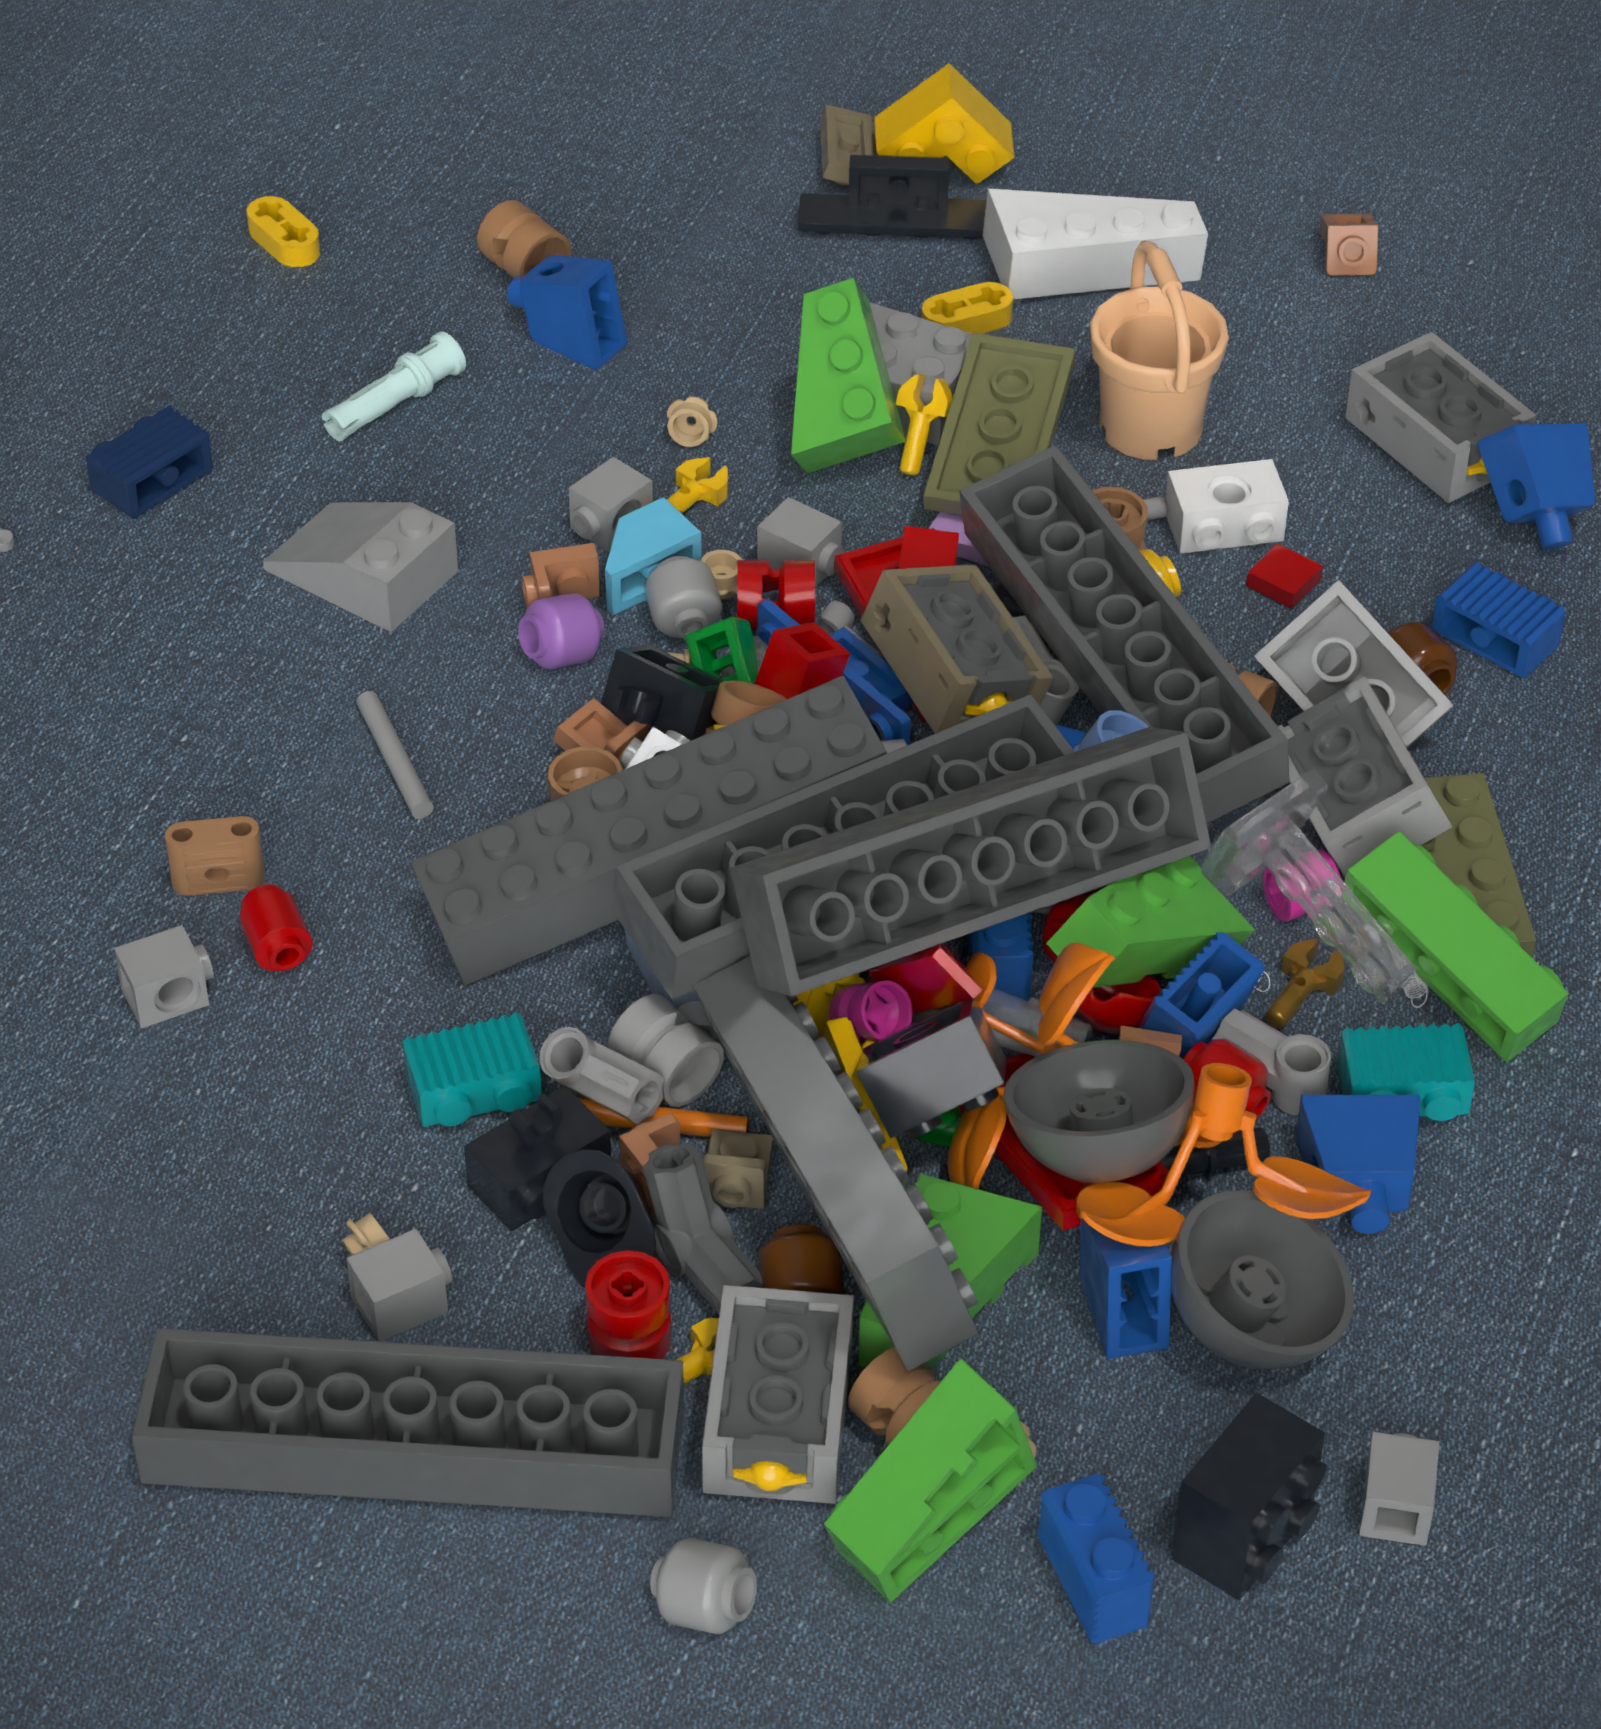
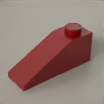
(930, 978)

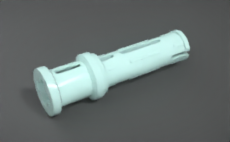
(412, 376)

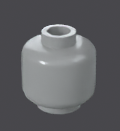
(682, 595)
(703, 1586)

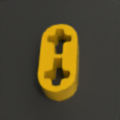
(283, 231)
(972, 308)

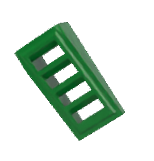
(728, 632)

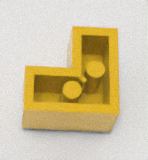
(947, 119)

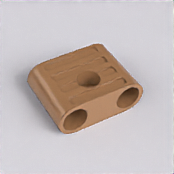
(215, 855)

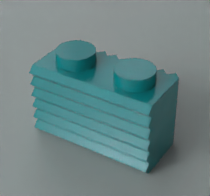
(1409, 1062)
(472, 1070)

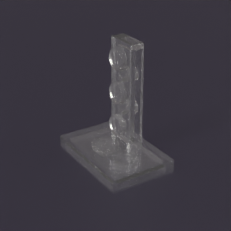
(1274, 839)

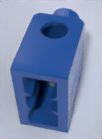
(572, 308)
(1541, 476)
(1365, 1143)
(1144, 1320)

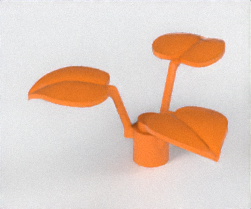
(1062, 994)
(1217, 1112)

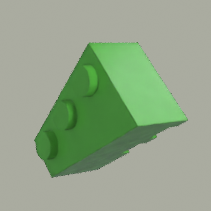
(842, 381)
(1152, 922)
(990, 1240)
(932, 1482)

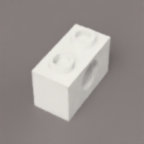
(1226, 506)

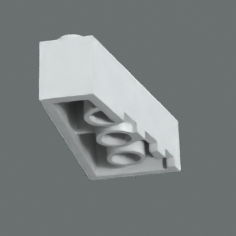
(1086, 241)

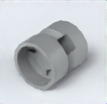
(664, 1041)

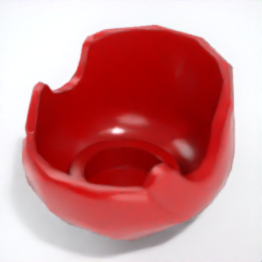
(1118, 1005)

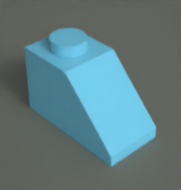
(640, 545)

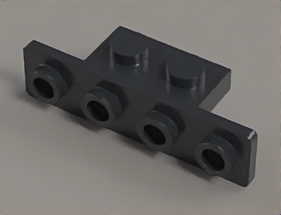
(894, 199)

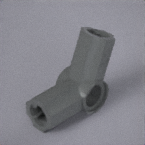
(691, 1228)

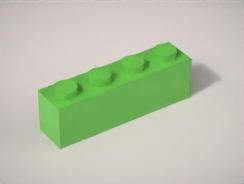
(1458, 946)

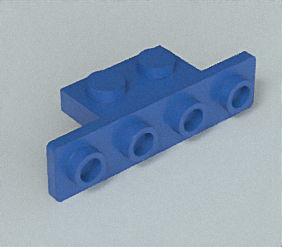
(866, 673)

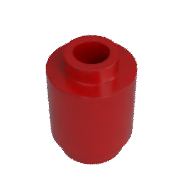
(274, 928)

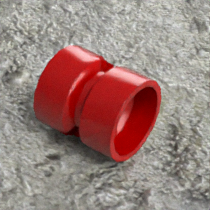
(793, 579)
(628, 1306)

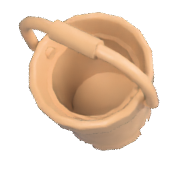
(1155, 360)

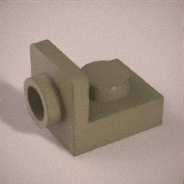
(738, 1168)

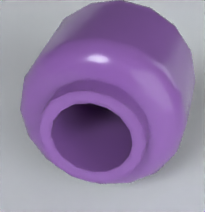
(561, 631)

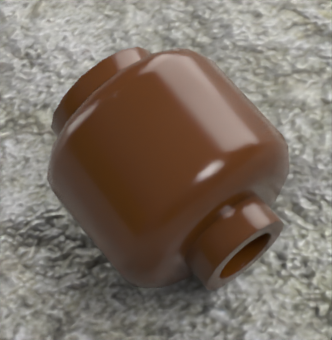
(1429, 653)
(801, 1261)

